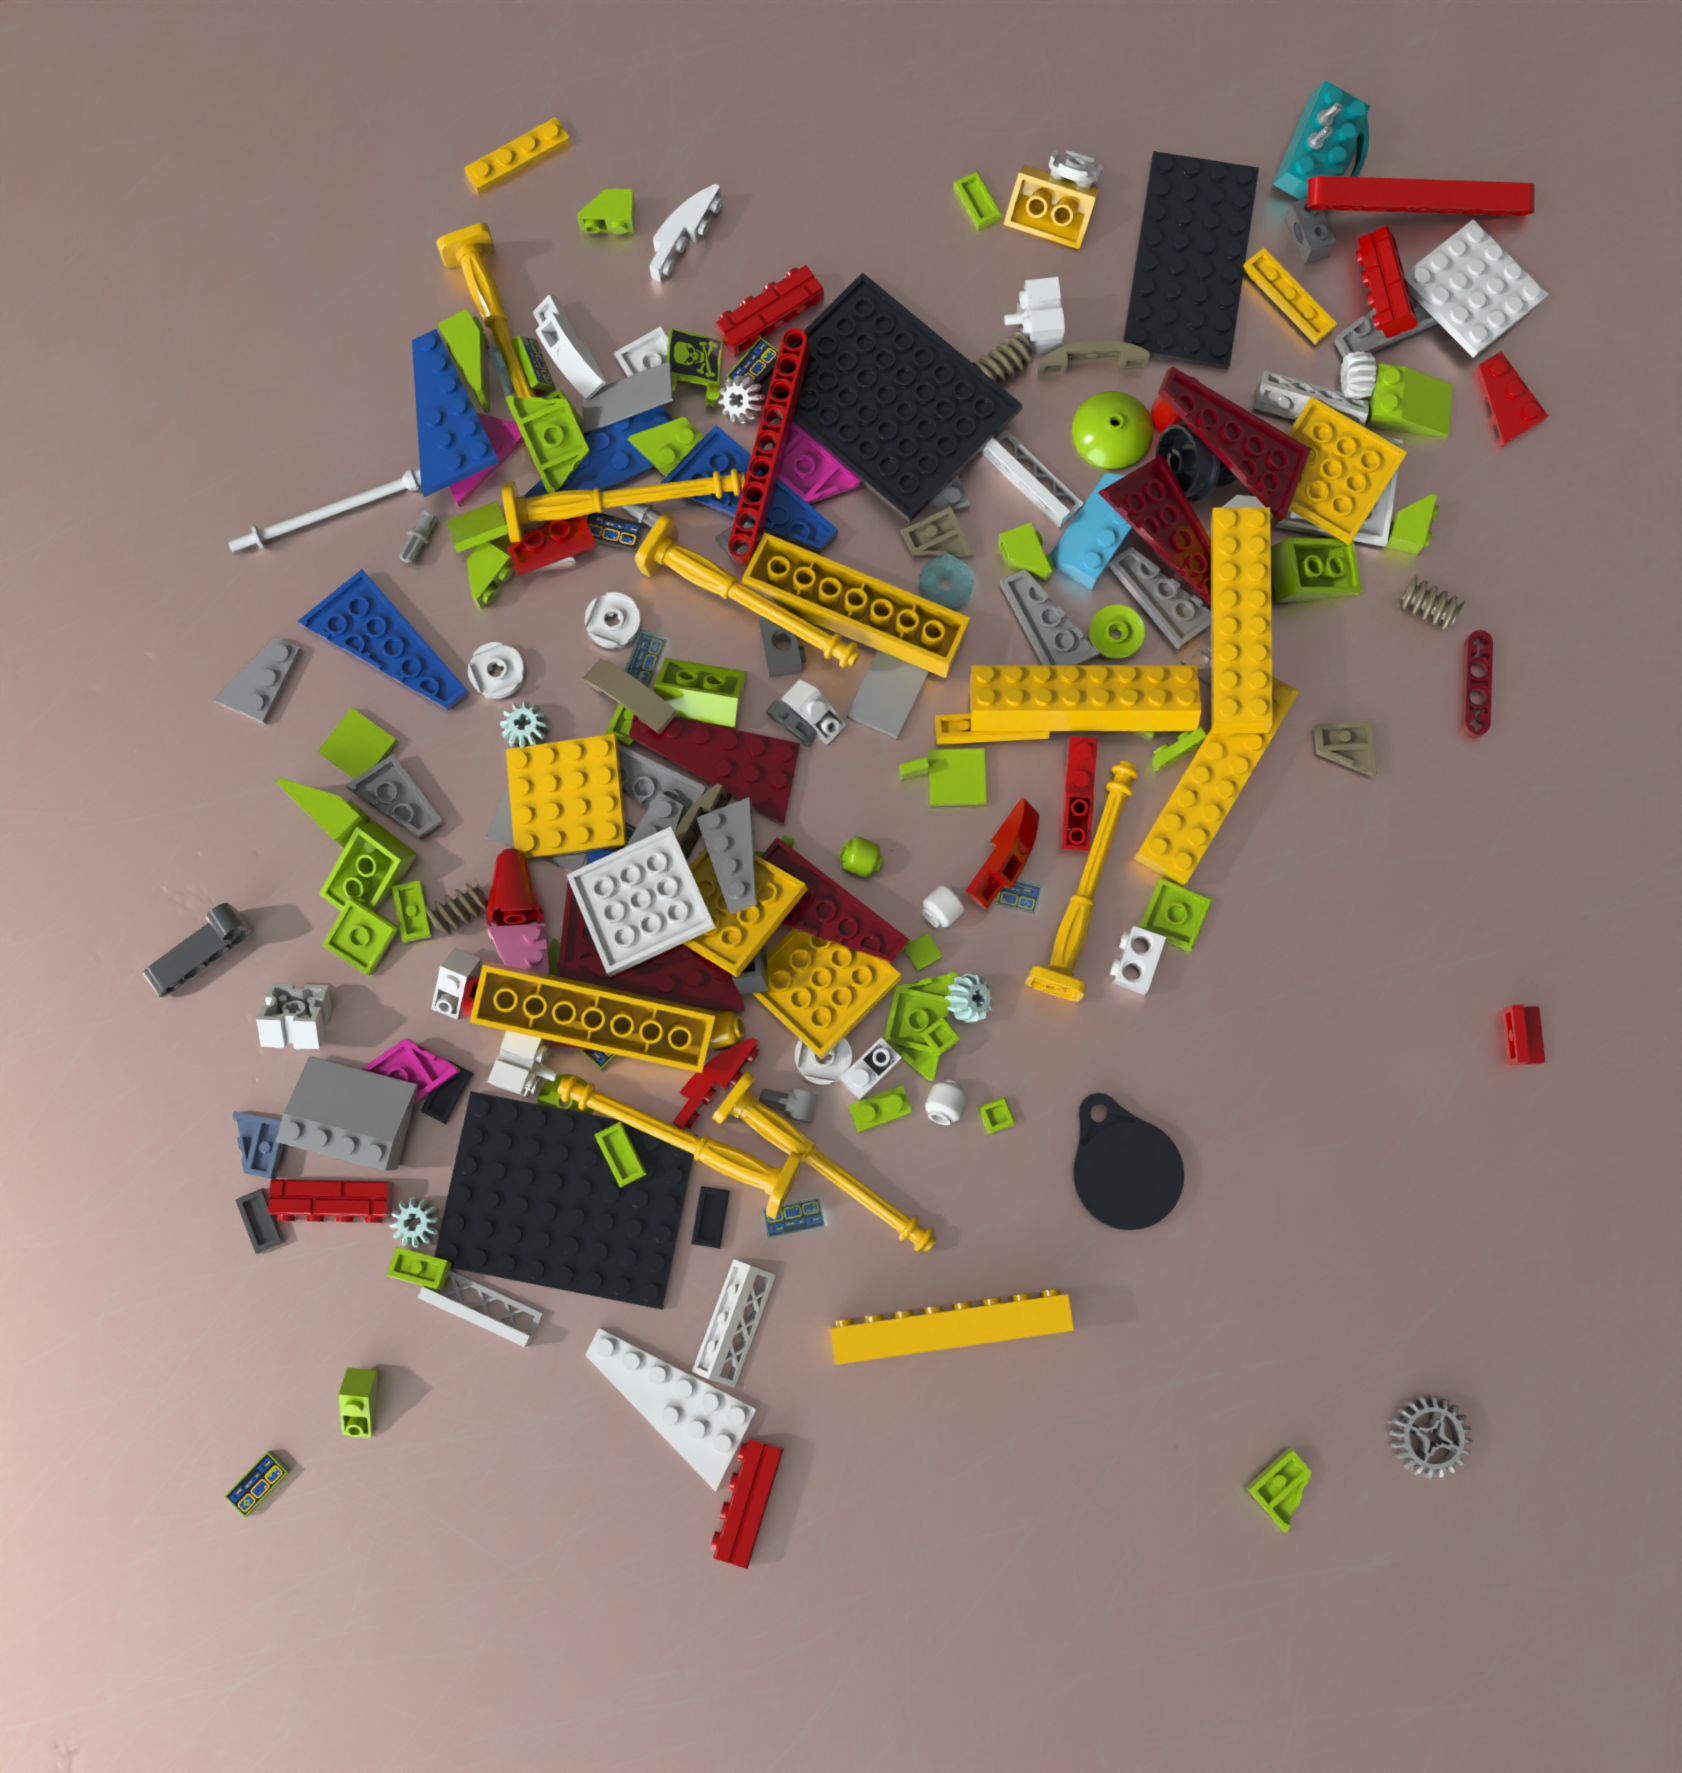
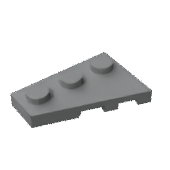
(261, 681)
(396, 796)

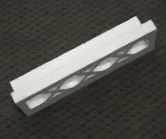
(1289, 397)
(1028, 482)
(481, 1318)
(729, 1321)

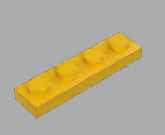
(517, 155)
(1289, 296)
(957, 729)

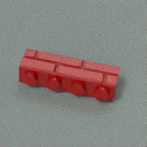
(1386, 282)
(769, 310)
(330, 1198)
(748, 1502)

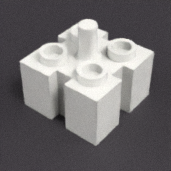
(1040, 315)
(294, 1016)
(521, 1063)

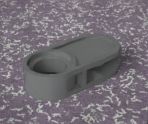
(791, 722)

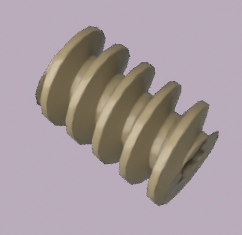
(1006, 357)
(1431, 603)
(458, 908)

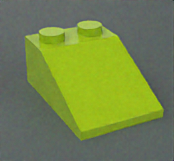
(467, 345)
(1409, 402)
(1314, 569)
(327, 809)
(368, 867)

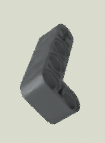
(199, 950)

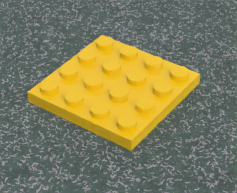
(1343, 470)
(566, 797)
(745, 932)
(823, 988)

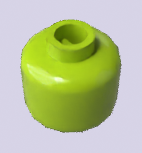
(861, 856)

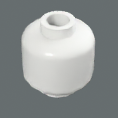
(943, 906)
(946, 1102)

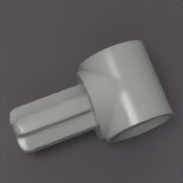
(798, 1104)

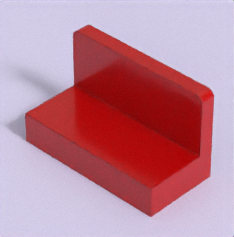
(1524, 1035)

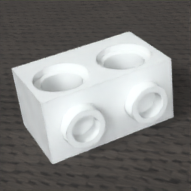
(1143, 962)

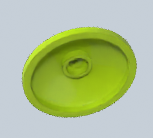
(1110, 445)

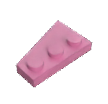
(522, 946)

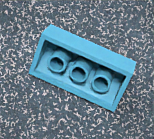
(1091, 538)

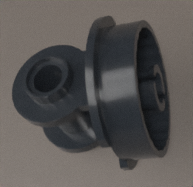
(1192, 462)

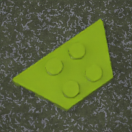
(550, 437)
(912, 1011)

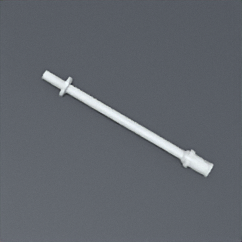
(410, 480)

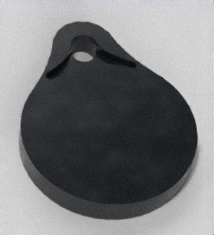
(1124, 1167)

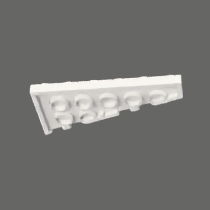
(689, 1413)

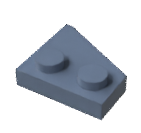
(258, 1144)

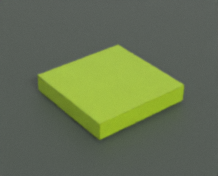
(477, 526)
(357, 744)
(957, 777)
(1176, 914)
(360, 936)

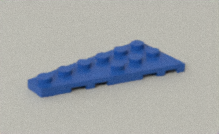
(448, 427)
(611, 455)
(788, 512)
(373, 630)

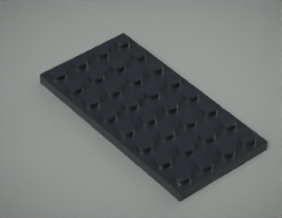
(1191, 259)

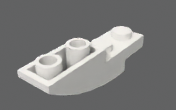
(684, 224)
(566, 349)

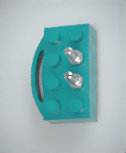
(1325, 139)

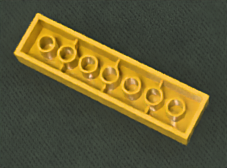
(856, 605)
(1241, 621)
(1084, 698)
(1207, 794)
(592, 1016)
(951, 1328)

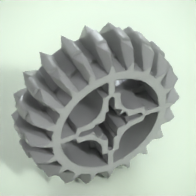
(1454, 1446)

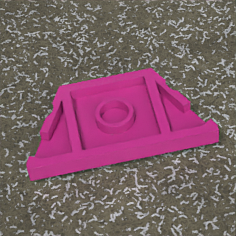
(504, 439)
(811, 469)
(414, 1064)

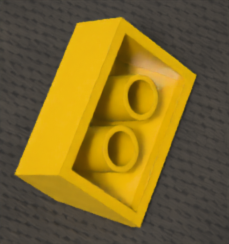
(1051, 207)

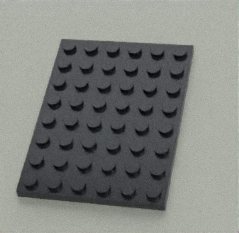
(893, 398)
(546, 1210)

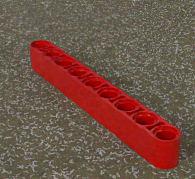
(1420, 196)
(767, 434)

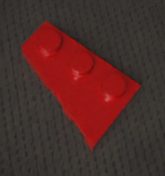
(1510, 400)
(551, 544)

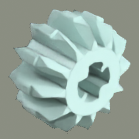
(517, 719)
(970, 997)
(408, 1215)

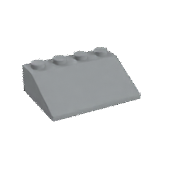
(349, 1114)

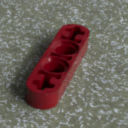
(1480, 684)

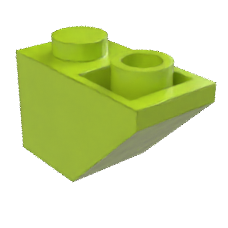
(609, 211)
(1411, 525)
(1024, 551)
(486, 571)
(358, 1402)

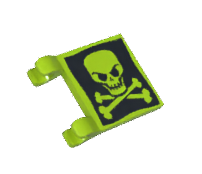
(695, 360)

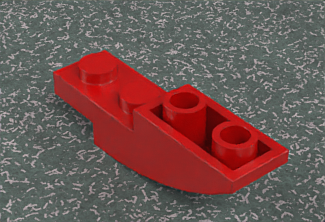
(1078, 793)
(1012, 849)
(720, 1071)

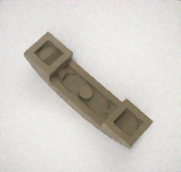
(1127, 354)
(631, 694)
(688, 829)

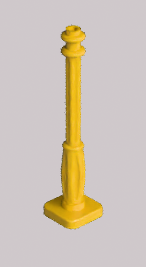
(467, 249)
(583, 502)
(661, 548)
(1059, 976)
(789, 1139)
(720, 1156)

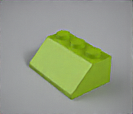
(701, 691)

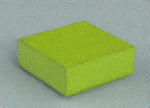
(913, 768)
(923, 952)
(940, 1036)
(996, 1115)

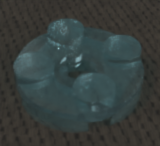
(948, 568)

